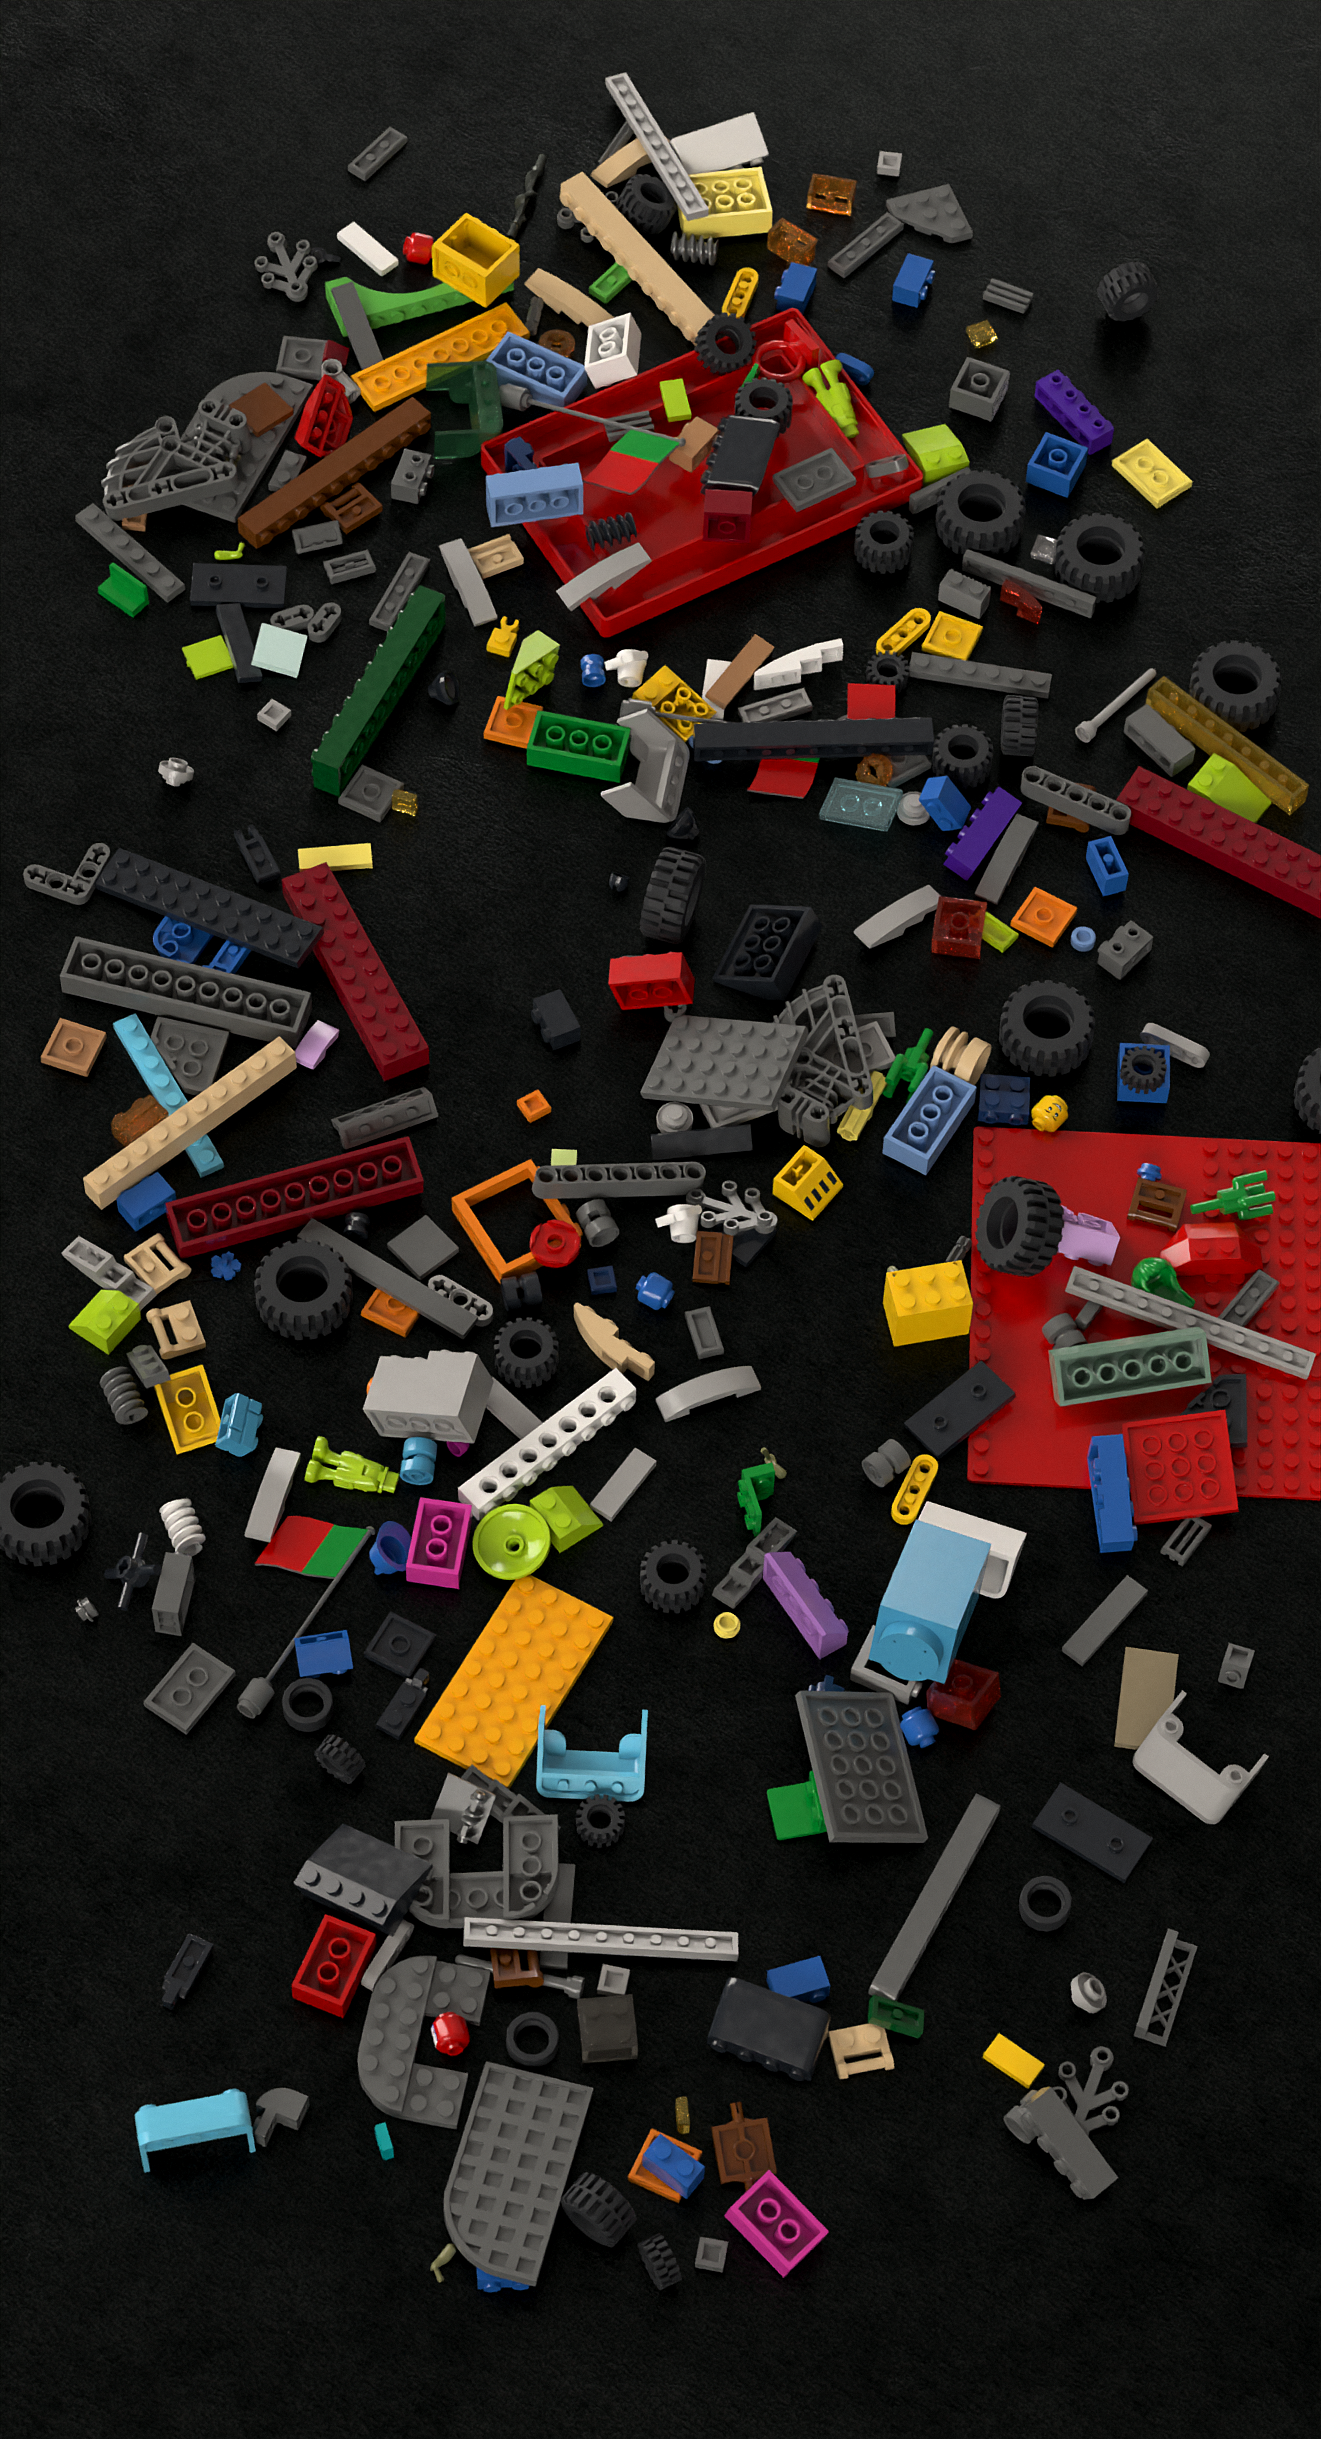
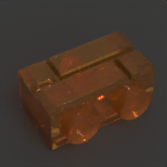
(138, 1120)

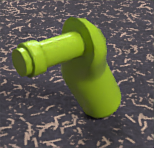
(228, 555)

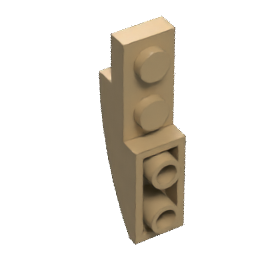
(604, 1342)

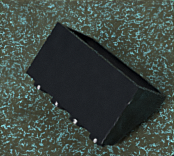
(740, 454)
(769, 2029)

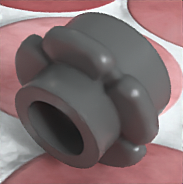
(86, 1609)

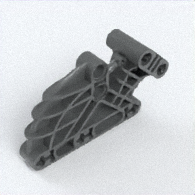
(149, 463)
(812, 1108)

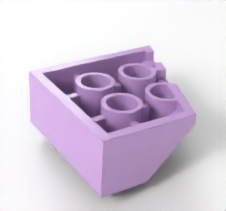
(1088, 1238)

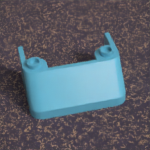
(588, 1773)
(193, 2122)

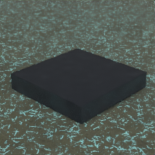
(747, 1243)
(399, 1645)

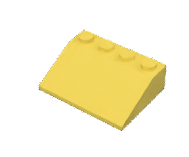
(735, 203)

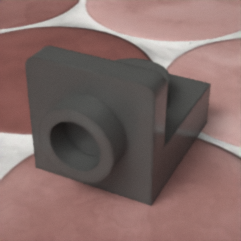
(1236, 1666)

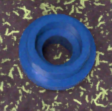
(1149, 1172)

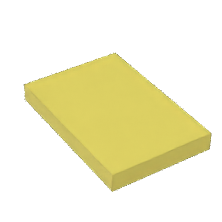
(1152, 473)

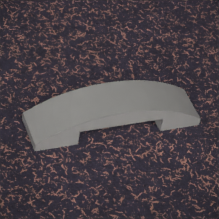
(706, 1389)

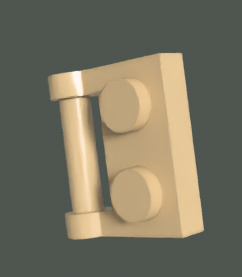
(151, 1269)
(184, 1327)
(858, 2042)

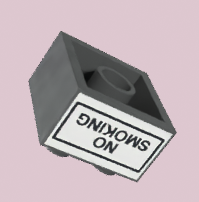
(979, 389)

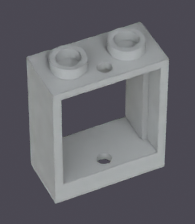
(878, 1682)

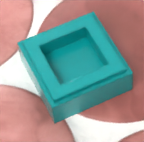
(384, 2141)

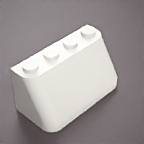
(721, 146)
(1004, 1550)

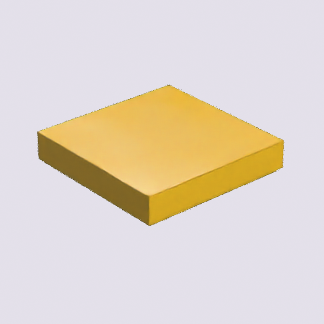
(952, 637)

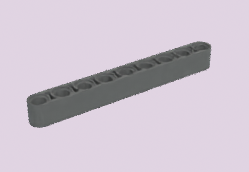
(935, 1898)

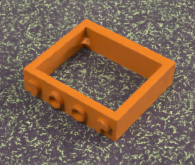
(461, 1208)

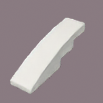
(791, 666)

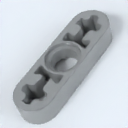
(1179, 1046)
(457, 1290)
(387, 1955)

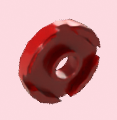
(555, 1256)

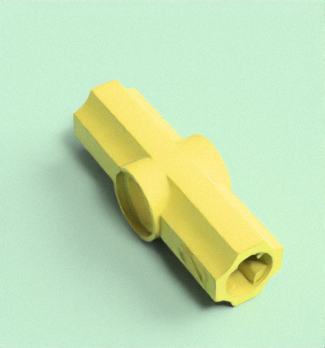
(855, 1119)

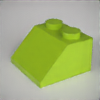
(107, 1319)
(566, 1515)

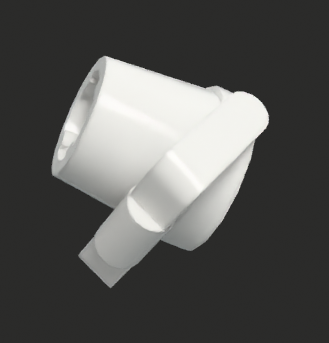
(630, 666)
(682, 1221)

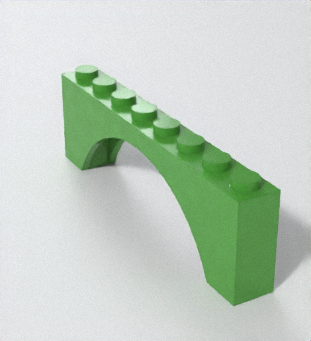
(393, 308)

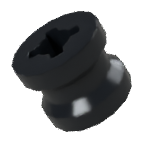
(356, 1227)

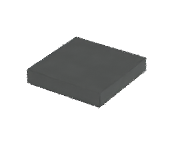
(301, 358)
(370, 793)
(423, 1247)

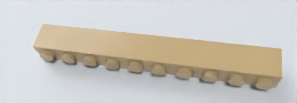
(635, 255)
(190, 1122)

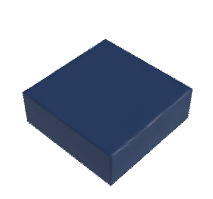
(602, 1280)

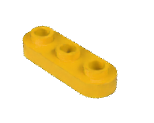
(742, 290)
(905, 627)
(914, 1481)

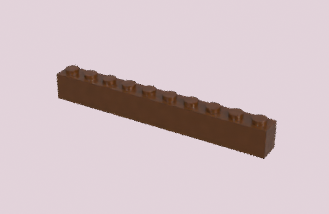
(334, 473)

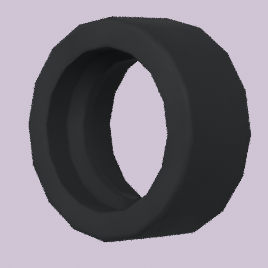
(305, 1686)
(1047, 1884)
(530, 2060)

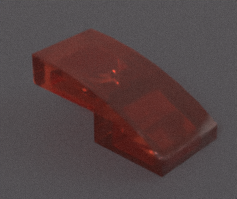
(1017, 596)

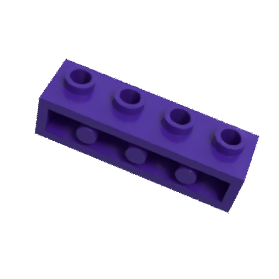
(1074, 411)
(982, 833)

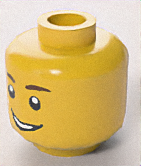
(1049, 1113)

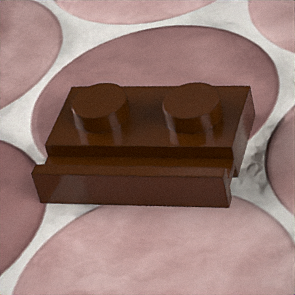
(713, 1257)

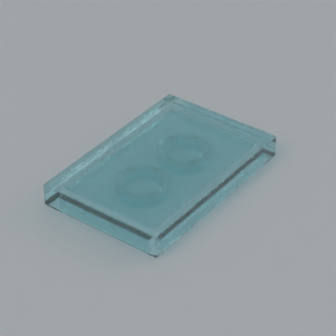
(861, 804)

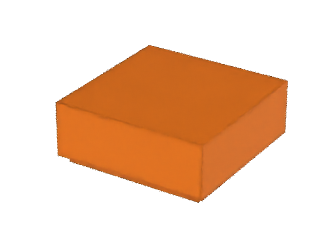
(534, 1106)

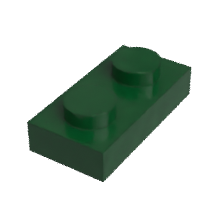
(896, 2016)

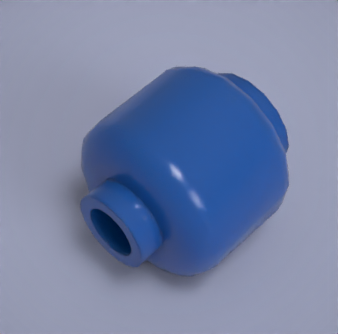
(655, 1291)
(919, 1727)

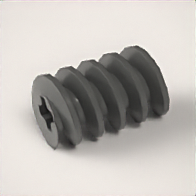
(694, 248)
(122, 1396)

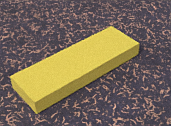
(337, 857)

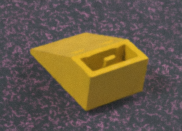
(674, 696)

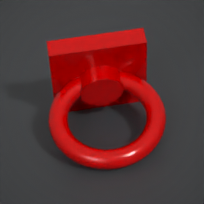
(797, 348)

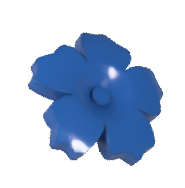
(225, 1266)

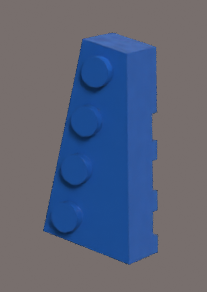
(1111, 1493)

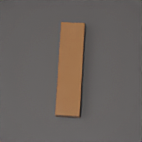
(739, 671)

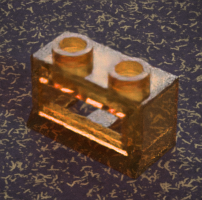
(832, 188)
(787, 245)

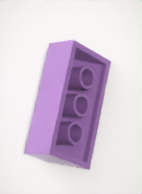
(804, 1603)

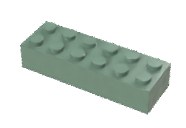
(1129, 1366)

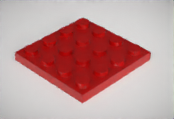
(1180, 1467)

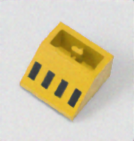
(807, 1183)

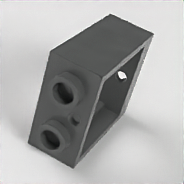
(173, 1593)

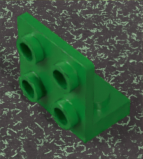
(755, 1485)
(796, 1810)

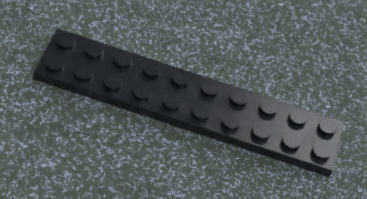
(209, 908)

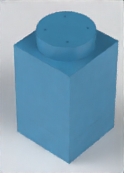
(929, 1603)

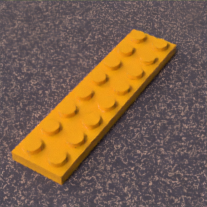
(466, 342)

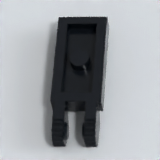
(257, 856)

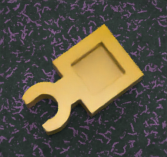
(503, 639)

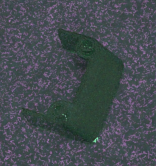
(473, 384)

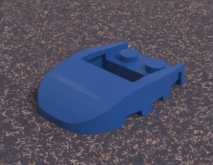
(186, 943)

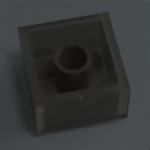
(607, 2028)

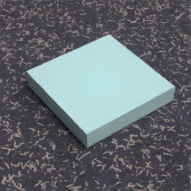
(279, 650)

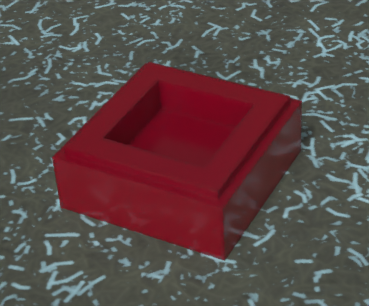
(335, 351)

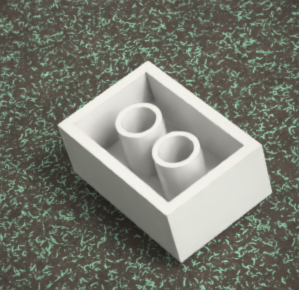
(612, 350)

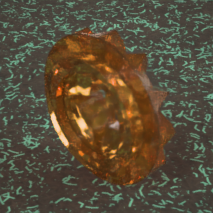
(558, 337)
(878, 761)

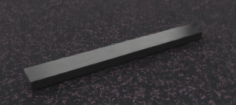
(393, 1281)

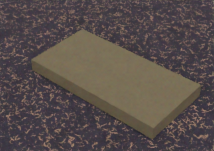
(1144, 1694)

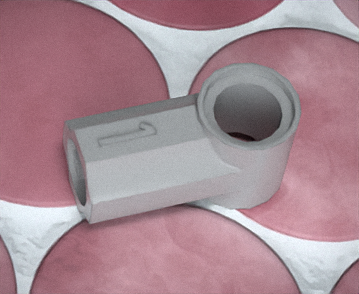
(334, 369)

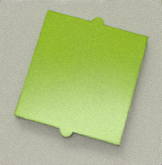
(208, 657)

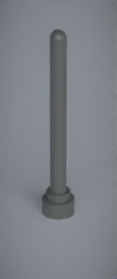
(571, 1986)

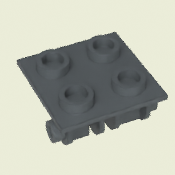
(465, 1807)

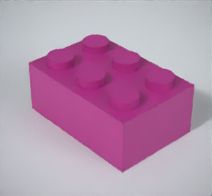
(439, 1543)
(776, 2223)

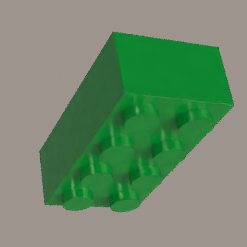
(578, 746)

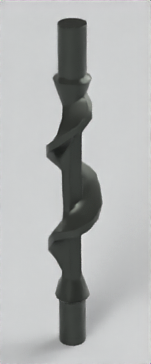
(522, 200)

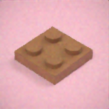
(73, 1047)

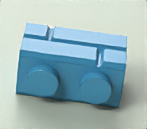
(239, 1425)

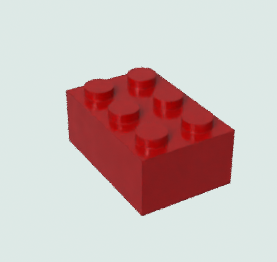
(651, 981)
(334, 1966)

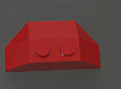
(325, 418)
(1212, 1250)

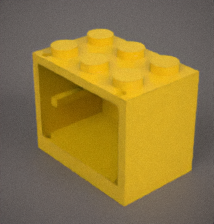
(475, 260)
(927, 1303)

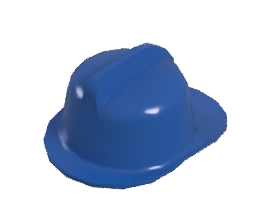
(390, 1549)

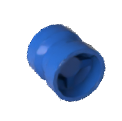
(592, 668)

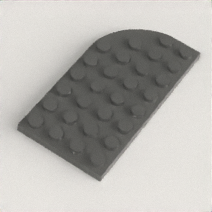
(256, 461)
(513, 2169)

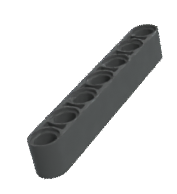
(617, 1180)

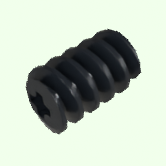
(610, 530)

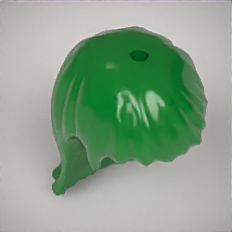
(1159, 1278)

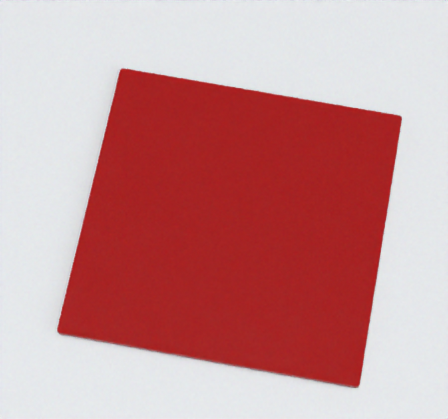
(1096, 1175)

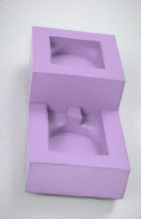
(314, 1044)

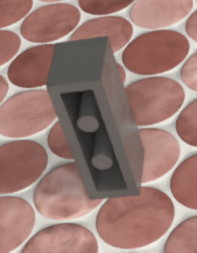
(1159, 740)

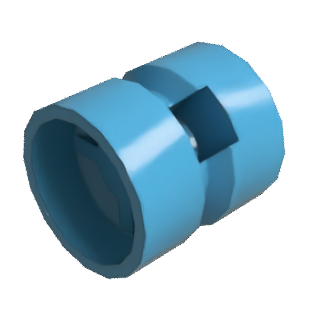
(418, 1460)

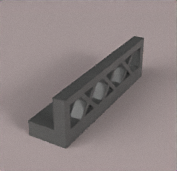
(385, 1117)
(1155, 1986)

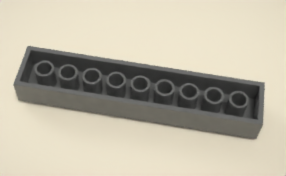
(185, 992)

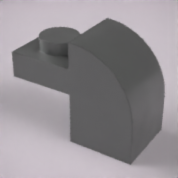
(278, 2106)

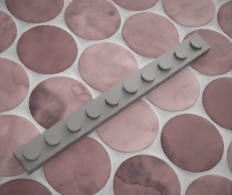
(657, 147)
(1177, 1317)
(600, 1939)

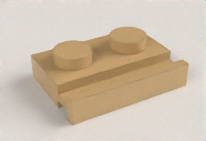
(496, 556)

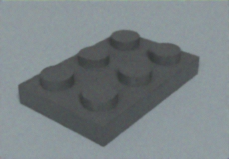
(814, 480)
(189, 1688)

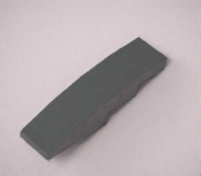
(1006, 859)
(749, 1567)
(506, 1802)

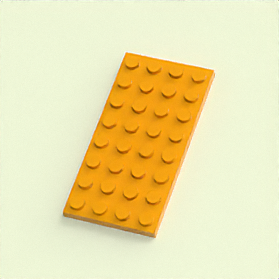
(518, 1663)

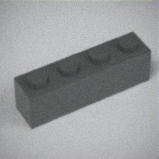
(1066, 2143)

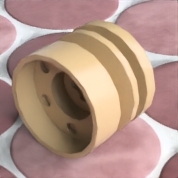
(955, 1056)

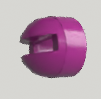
(458, 1448)

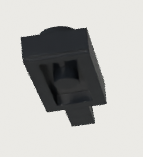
(404, 1705)
(185, 1969)

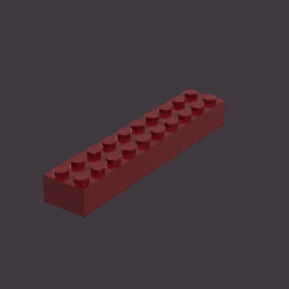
(1224, 839)
(357, 973)
(294, 1197)

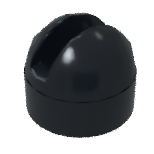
(618, 880)

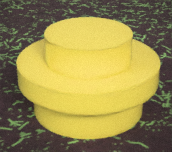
(726, 1625)

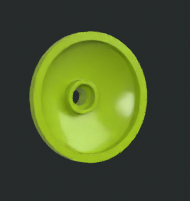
(501, 1532)

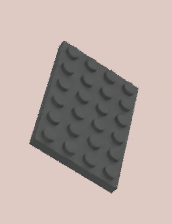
(725, 1062)
(861, 1767)

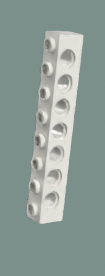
(612, 1386)

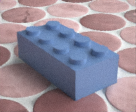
(545, 373)
(534, 494)
(929, 1120)

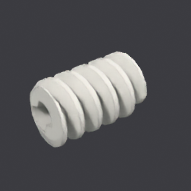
(182, 1526)

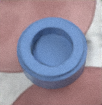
(1083, 939)

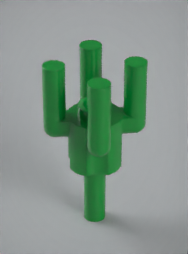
(909, 1067)
(1240, 1198)

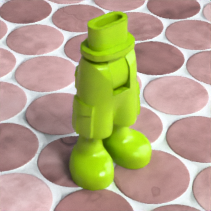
(836, 399)
(352, 1470)

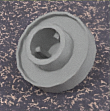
(175, 771)
(911, 810)
(674, 1117)
(1088, 1993)

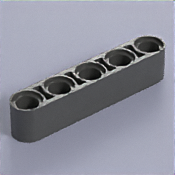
(1089, 807)

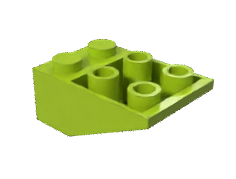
(532, 668)

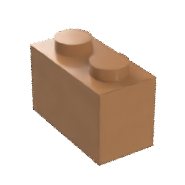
(698, 444)

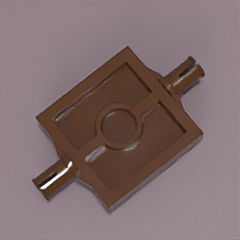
(743, 2149)

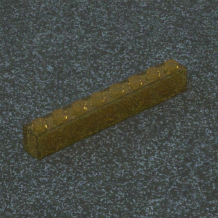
(1218, 737)

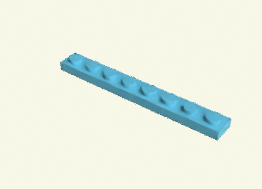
(164, 1087)

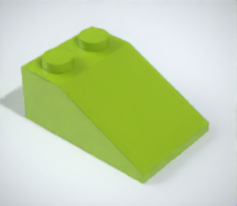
(935, 453)
(1229, 788)

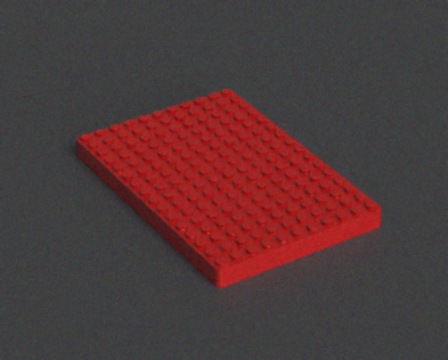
(670, 504)

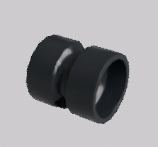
(529, 1287)

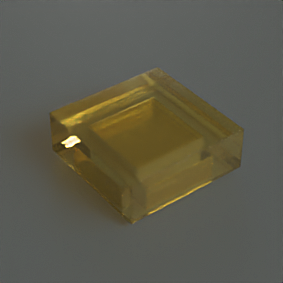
(981, 334)
(404, 802)
(682, 2115)

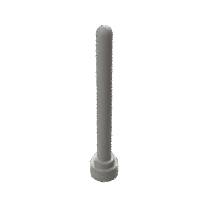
(1087, 730)

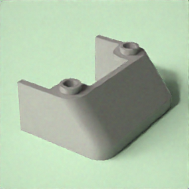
(660, 772)
(1186, 1776)

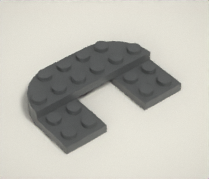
(515, 1893)
(392, 2034)

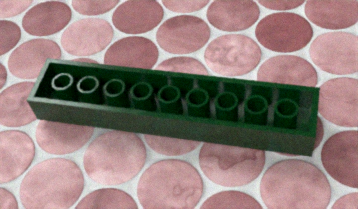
(378, 691)

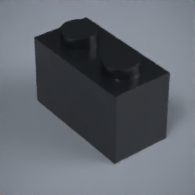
(556, 1020)

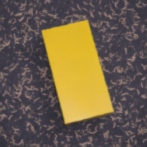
(1013, 2061)

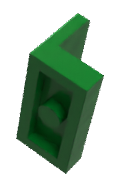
(124, 591)

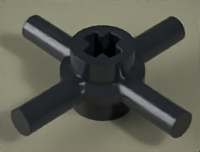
(132, 1571)

